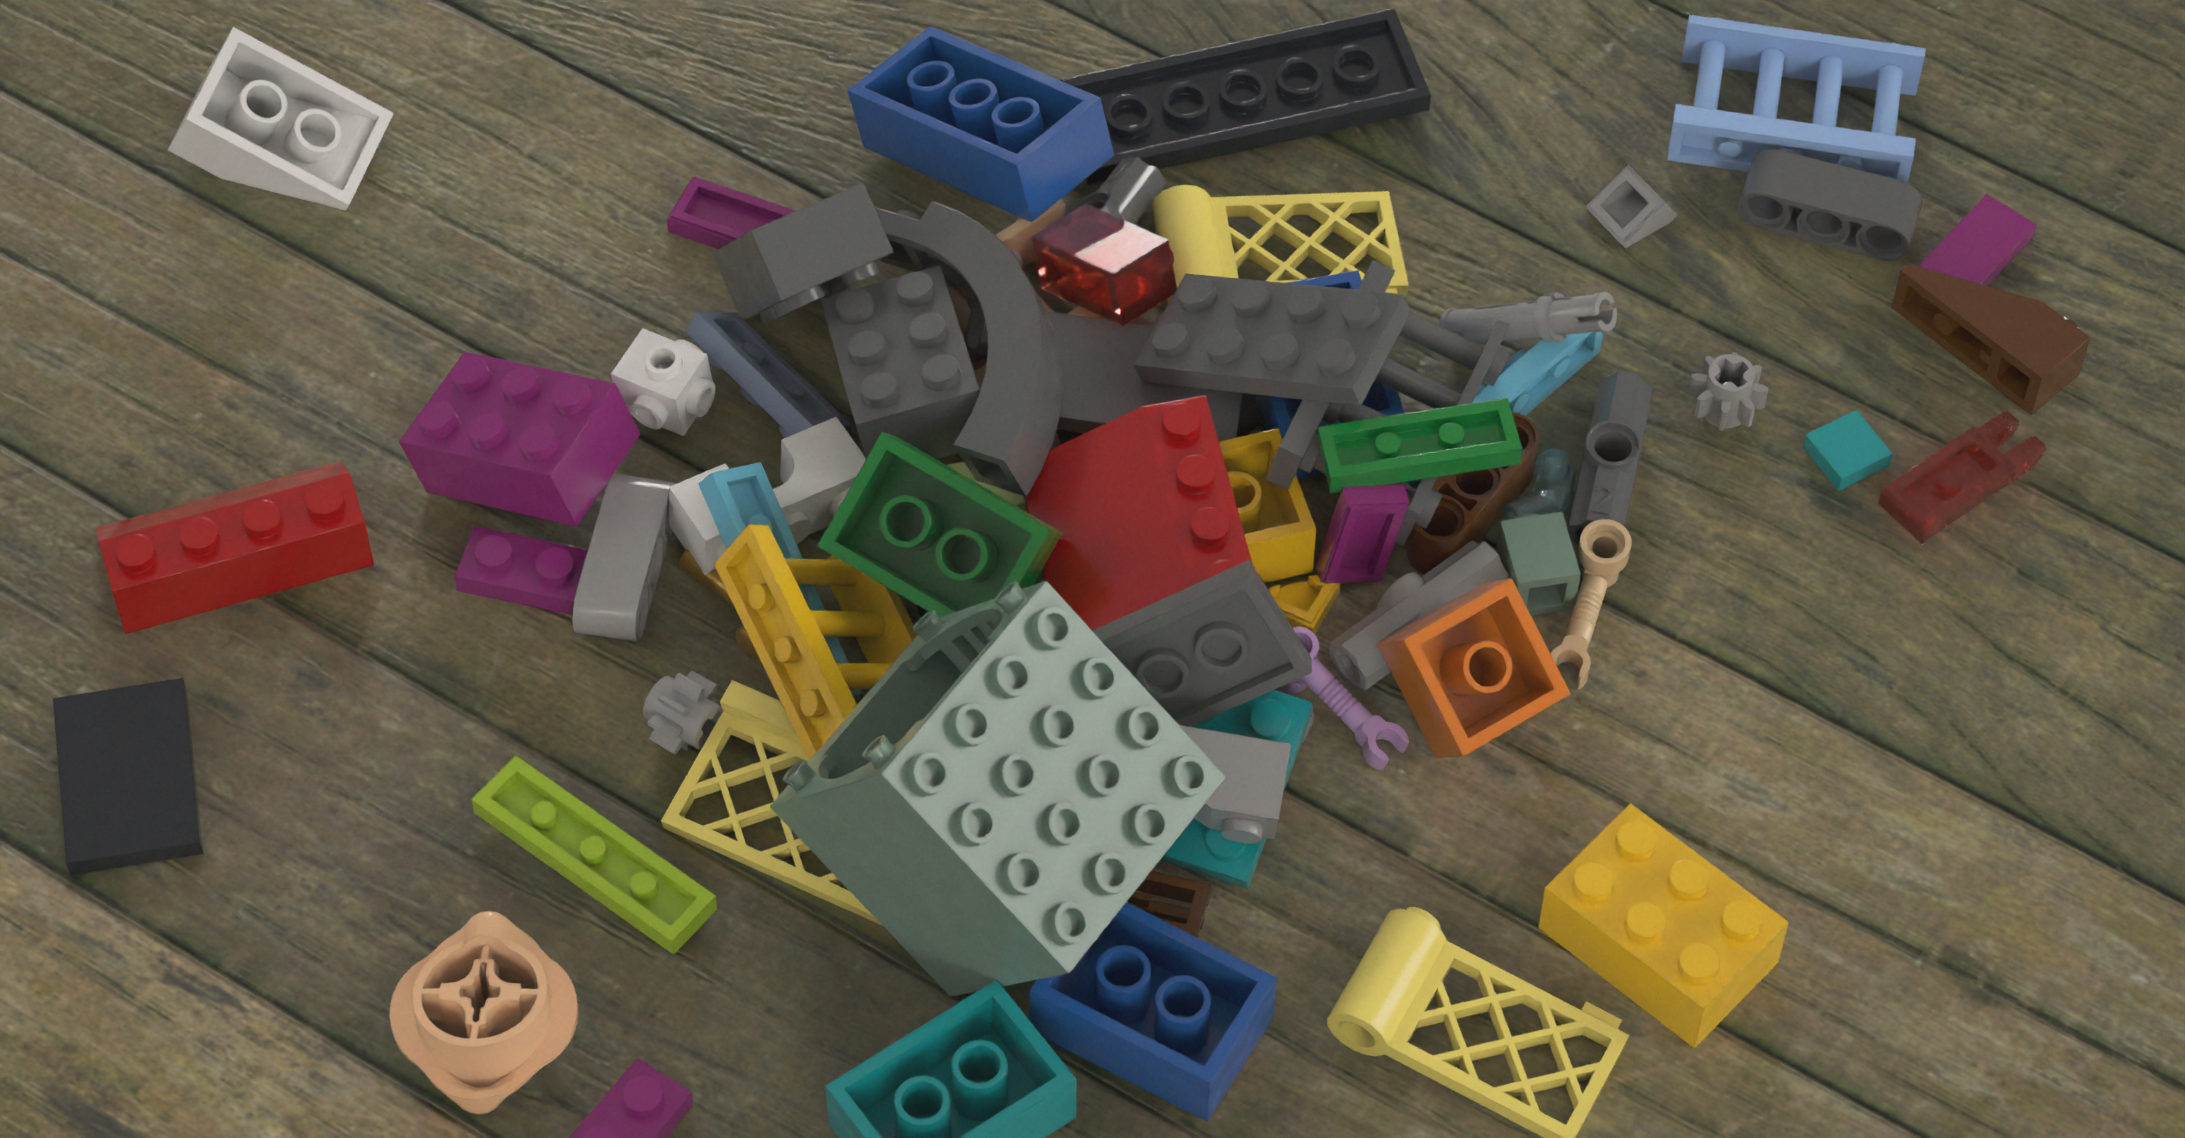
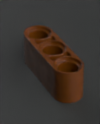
(1467, 516)

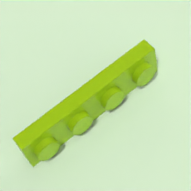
(594, 854)

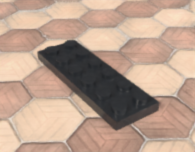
(1258, 92)

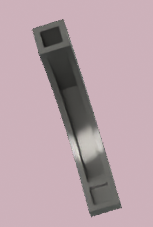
(1023, 377)

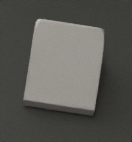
(1630, 208)

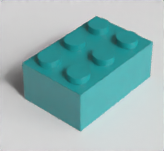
(958, 1076)

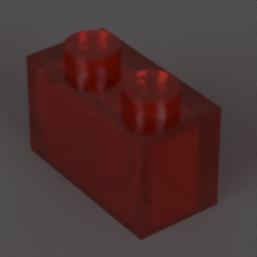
(1104, 264)

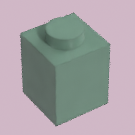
(1540, 561)

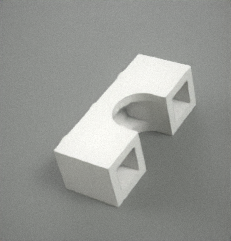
(816, 476)

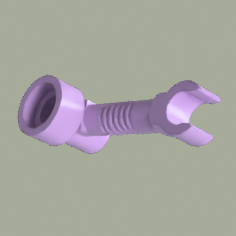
(1365, 725)

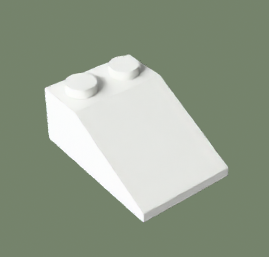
(279, 125)

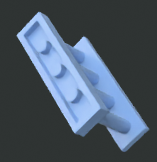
(1732, 139)

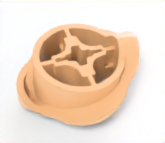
(483, 1012)

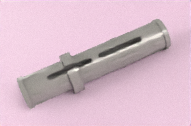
(1549, 318)

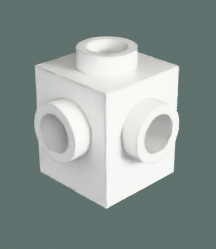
(664, 382)

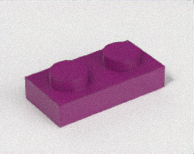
(520, 570)
(638, 1106)

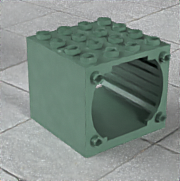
(999, 791)

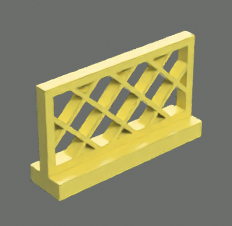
(766, 725)

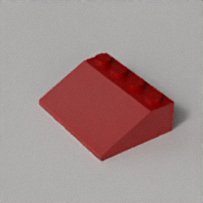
(1138, 510)

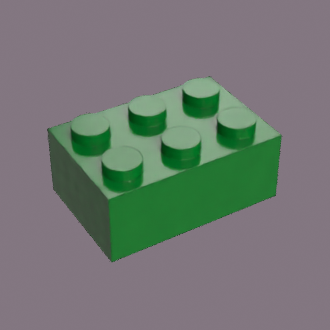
(934, 531)

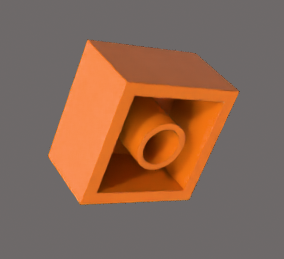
(1473, 668)

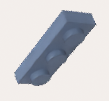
(761, 372)

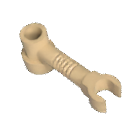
(1603, 554)

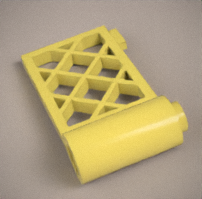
(1205, 241)
(1391, 1000)

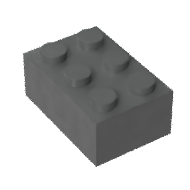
(804, 255)
(904, 361)

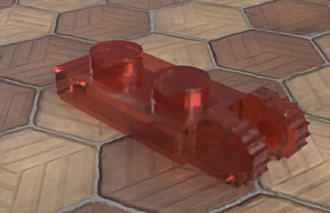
(1959, 477)

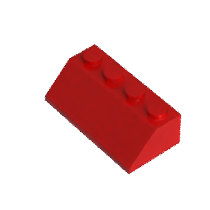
(234, 546)

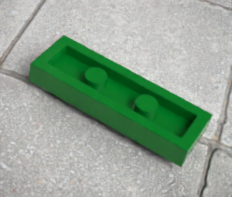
(1419, 445)

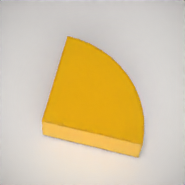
(1306, 602)

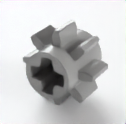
(1728, 391)
(682, 711)

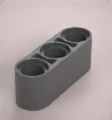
(1830, 204)

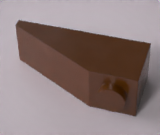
(1998, 334)

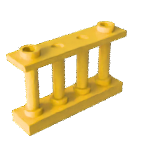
(792, 636)

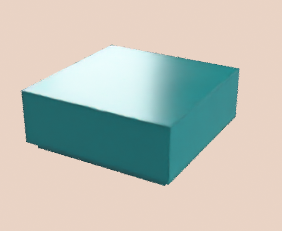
(1847, 450)

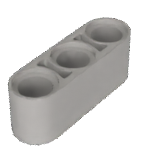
(624, 559)

